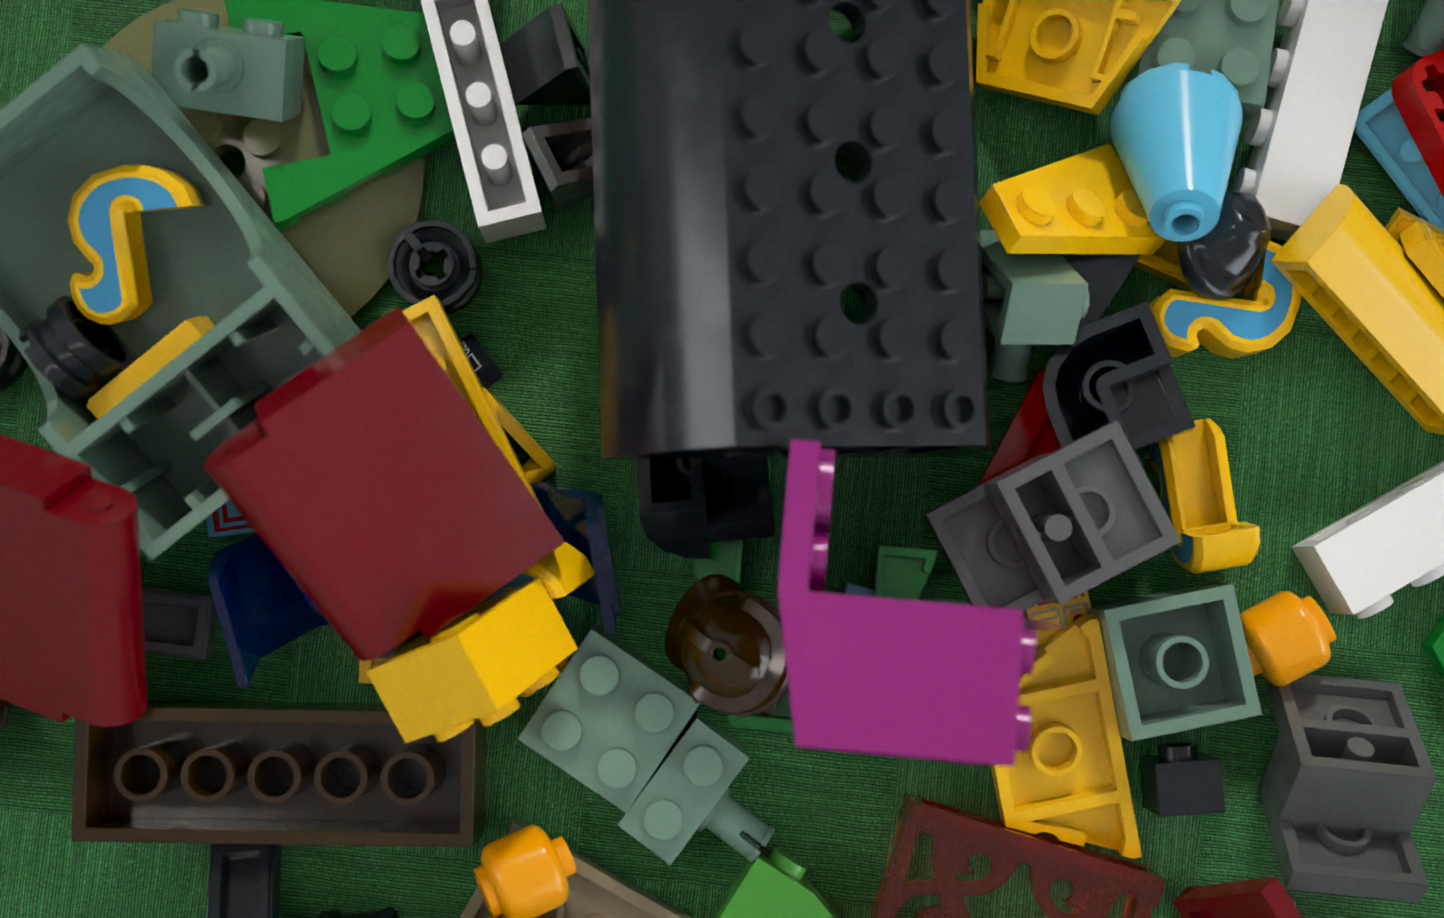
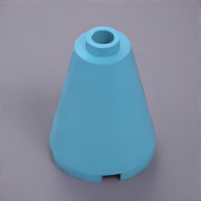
(1178, 146)

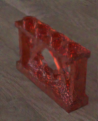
(960, 834)

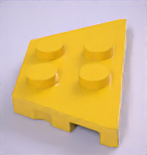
(1075, 763)

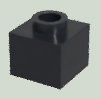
(1181, 781)

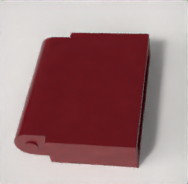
(382, 491)
(69, 590)

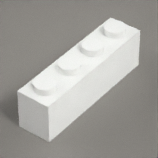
(1309, 107)
(484, 118)
(1379, 547)

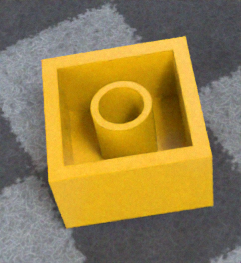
(474, 665)

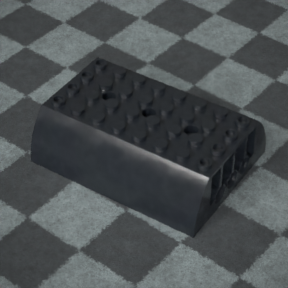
(739, 234)

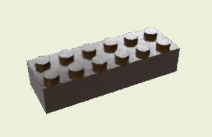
(276, 777)

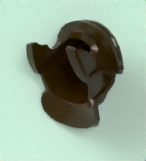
(749, 630)

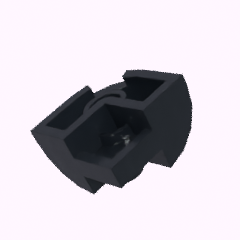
(1114, 374)
(703, 502)

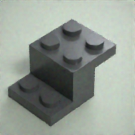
(1054, 524)
(1346, 788)

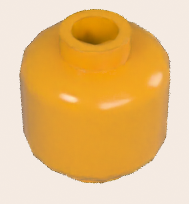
(1287, 637)
(525, 873)

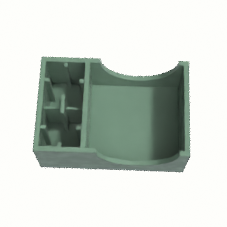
(210, 260)

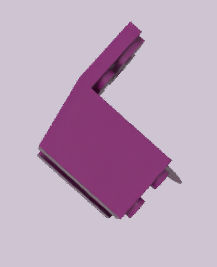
(893, 670)

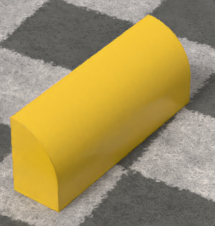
(1372, 300)

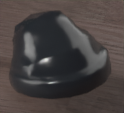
(1231, 252)

